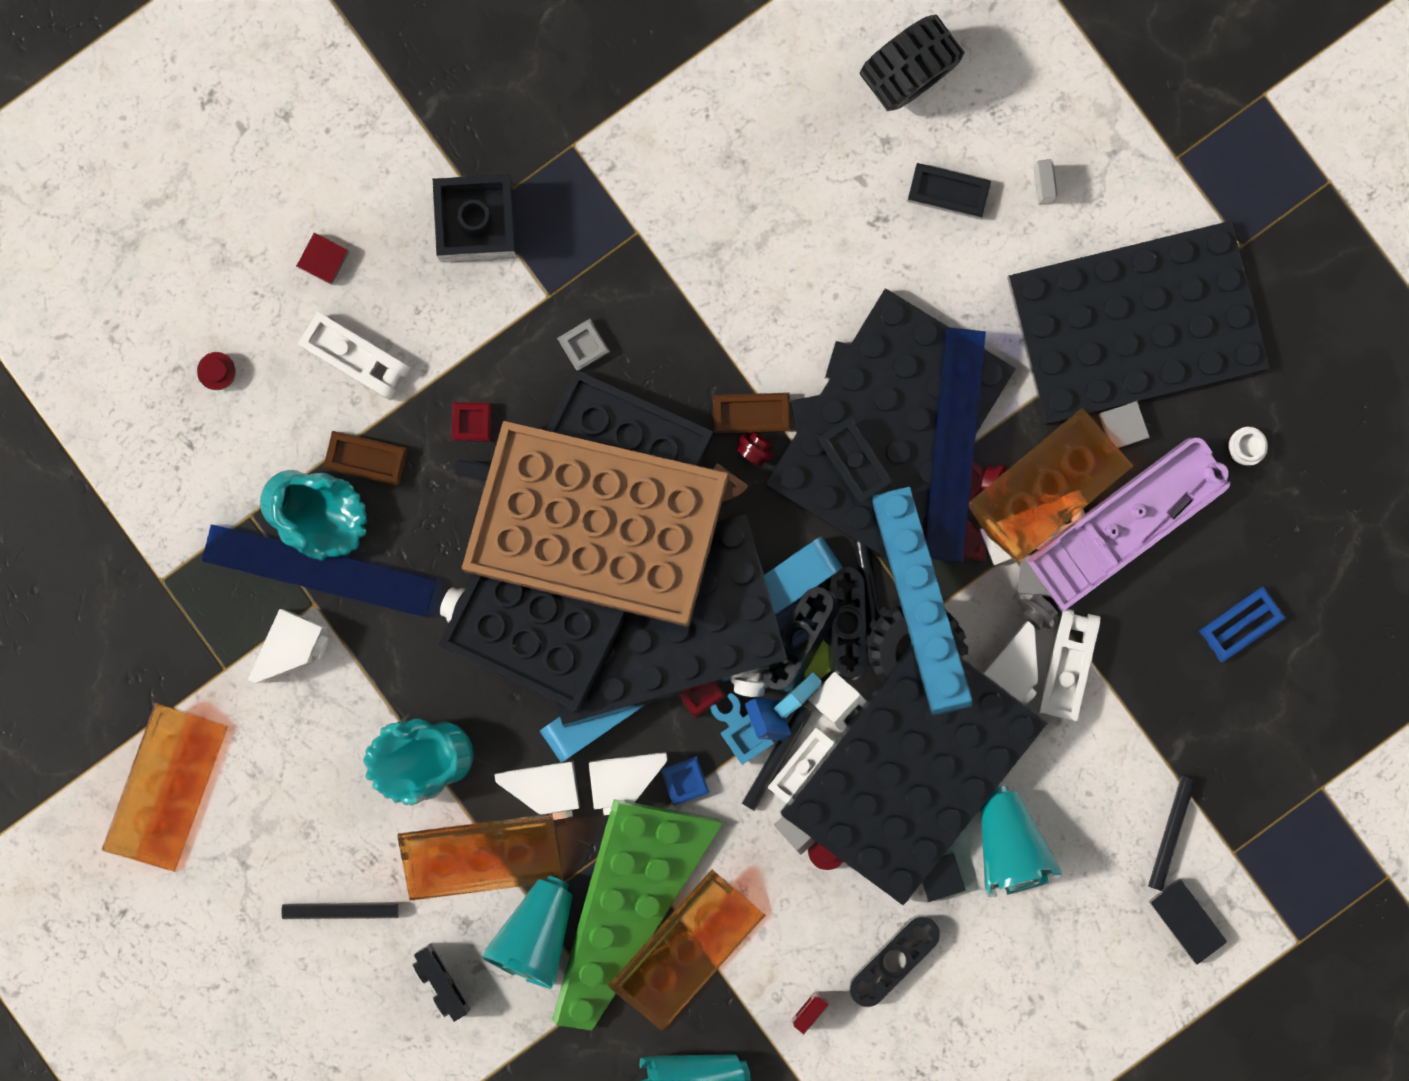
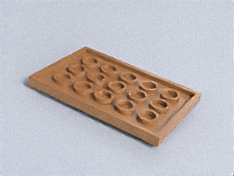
(595, 523)

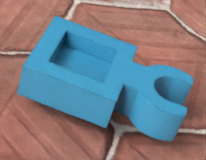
(740, 733)

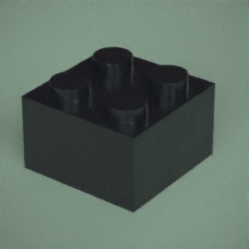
(474, 218)

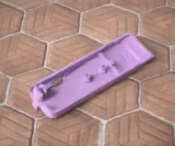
(1129, 522)

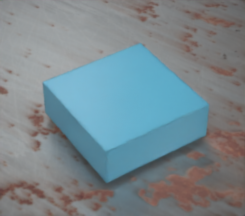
(797, 696)

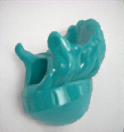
(314, 513)
(417, 759)

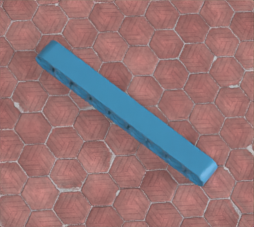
(785, 585)

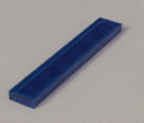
(954, 443)
(332, 575)

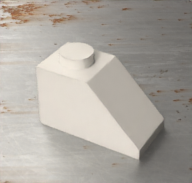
(289, 646)
(1016, 664)
(837, 701)
(623, 778)
(544, 788)

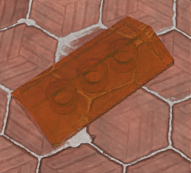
(1049, 486)
(164, 787)
(480, 856)
(687, 949)

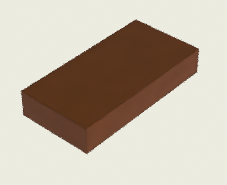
(751, 413)
(365, 458)

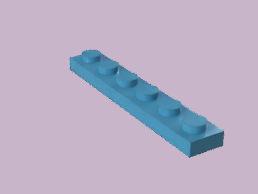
(921, 601)

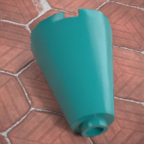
(1013, 846)
(534, 934)
(695, 1068)

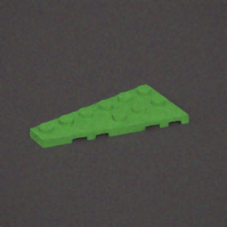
(635, 880)

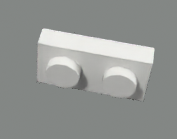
(800, 765)

